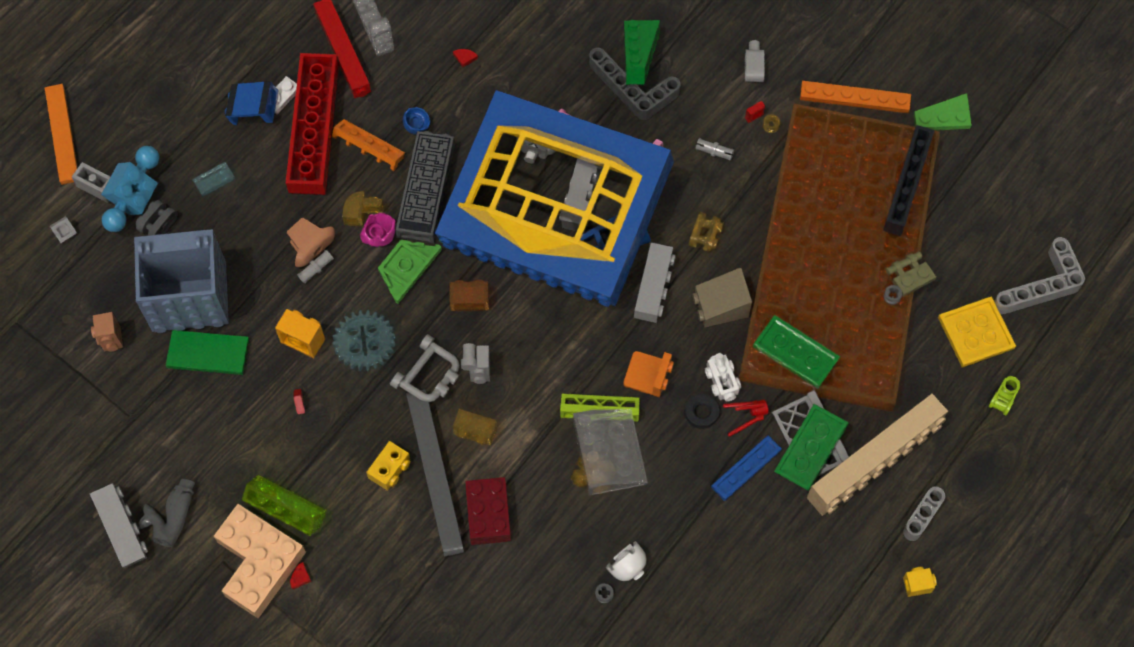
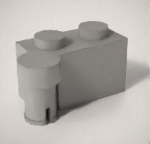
(479, 367)

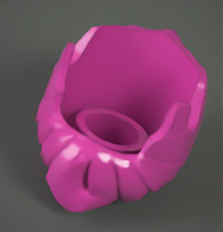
(378, 230)

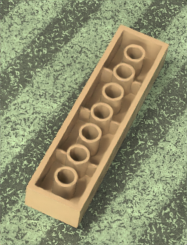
(877, 454)

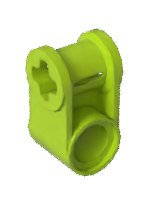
(1003, 397)

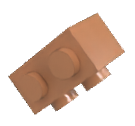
(107, 332)

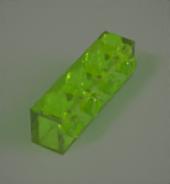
(284, 505)

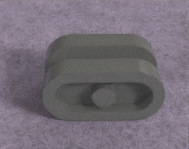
(156, 219)

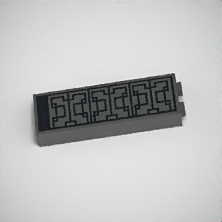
(425, 187)

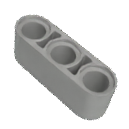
(917, 519)

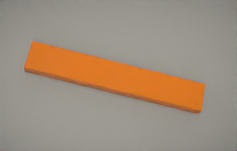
(61, 132)

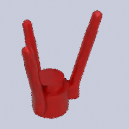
(756, 408)

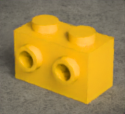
(389, 466)

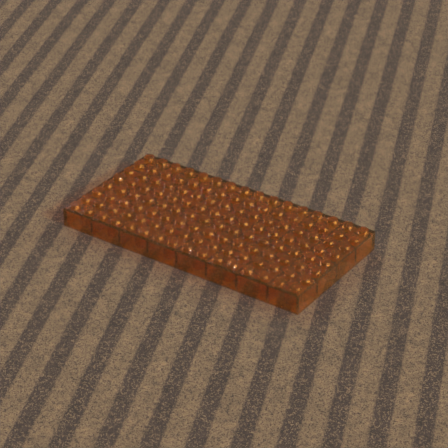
(831, 254)

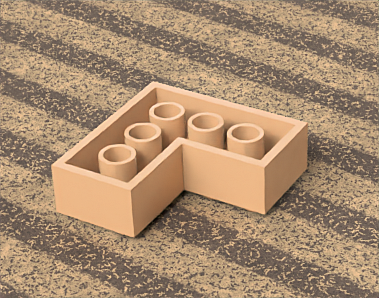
(267, 559)

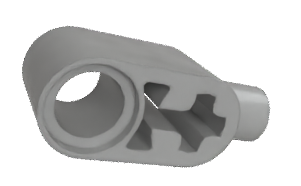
(754, 62)

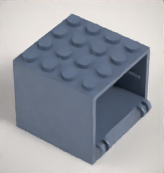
(181, 280)

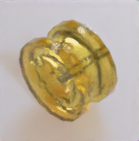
(771, 129)

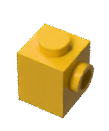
(919, 581)

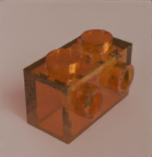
(469, 295)

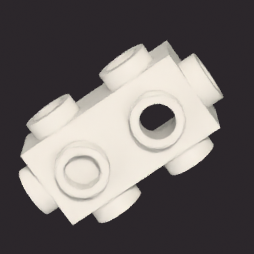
(722, 375)

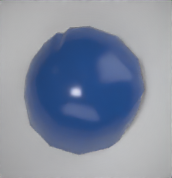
(416, 120)

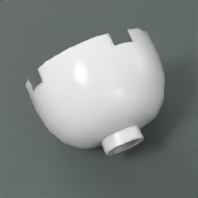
(628, 563)

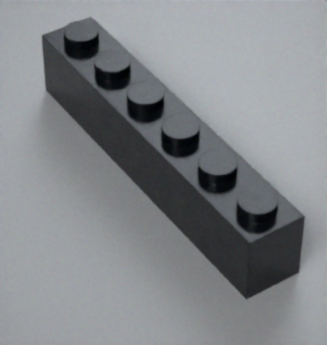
(908, 180)

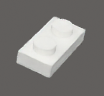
(286, 92)

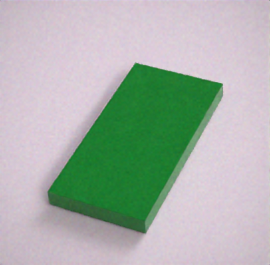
(796, 351)
(207, 352)
(811, 447)

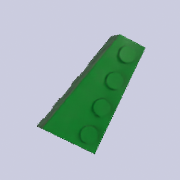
(639, 46)

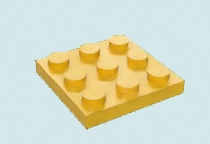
(976, 331)

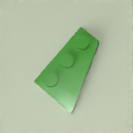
(945, 115)

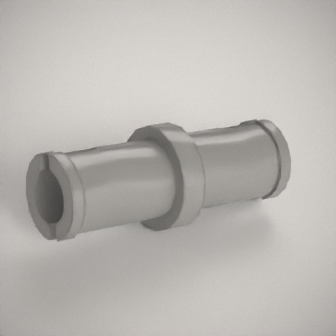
(714, 149)
(315, 266)

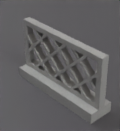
(839, 451)

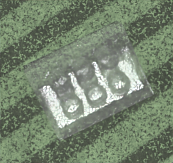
(609, 450)

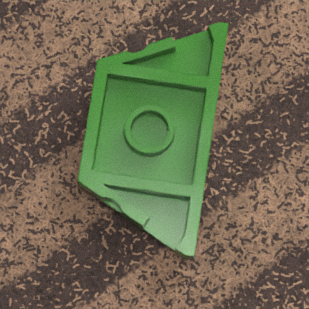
(406, 265)

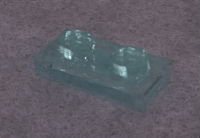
(213, 179)

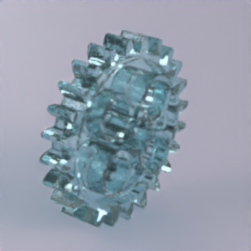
(381, 337)

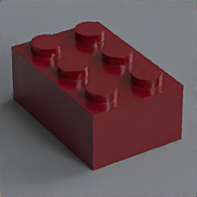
(488, 511)

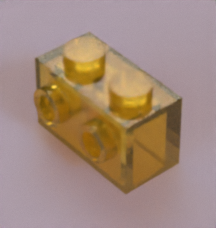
(475, 427)

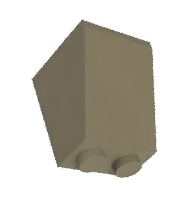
(723, 299)

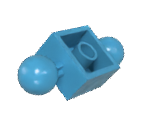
(130, 188)

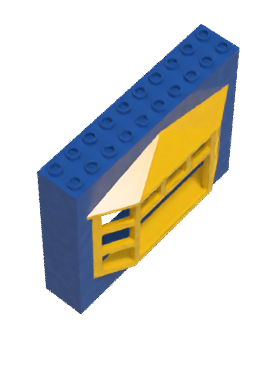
(539, 249)

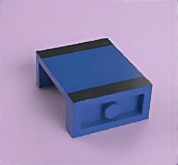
(252, 100)

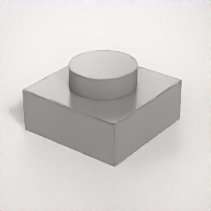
(63, 229)

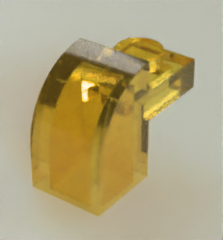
(357, 205)

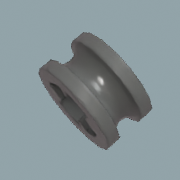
(893, 288)
(608, 588)

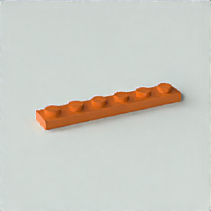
(855, 96)

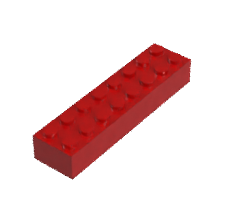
(312, 124)

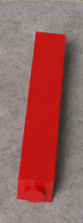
(343, 48)

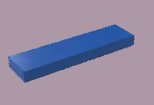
(746, 468)

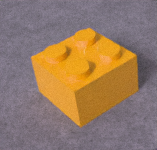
(300, 333)

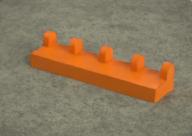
(368, 143)

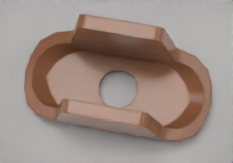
(309, 240)

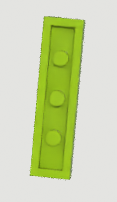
(568, 409)

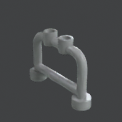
(441, 388)

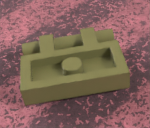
(913, 279)

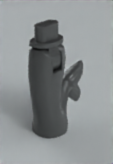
(176, 512)

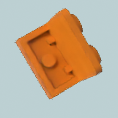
(648, 373)

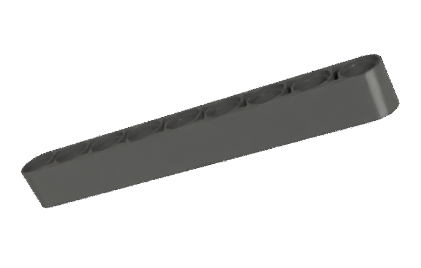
(435, 476)

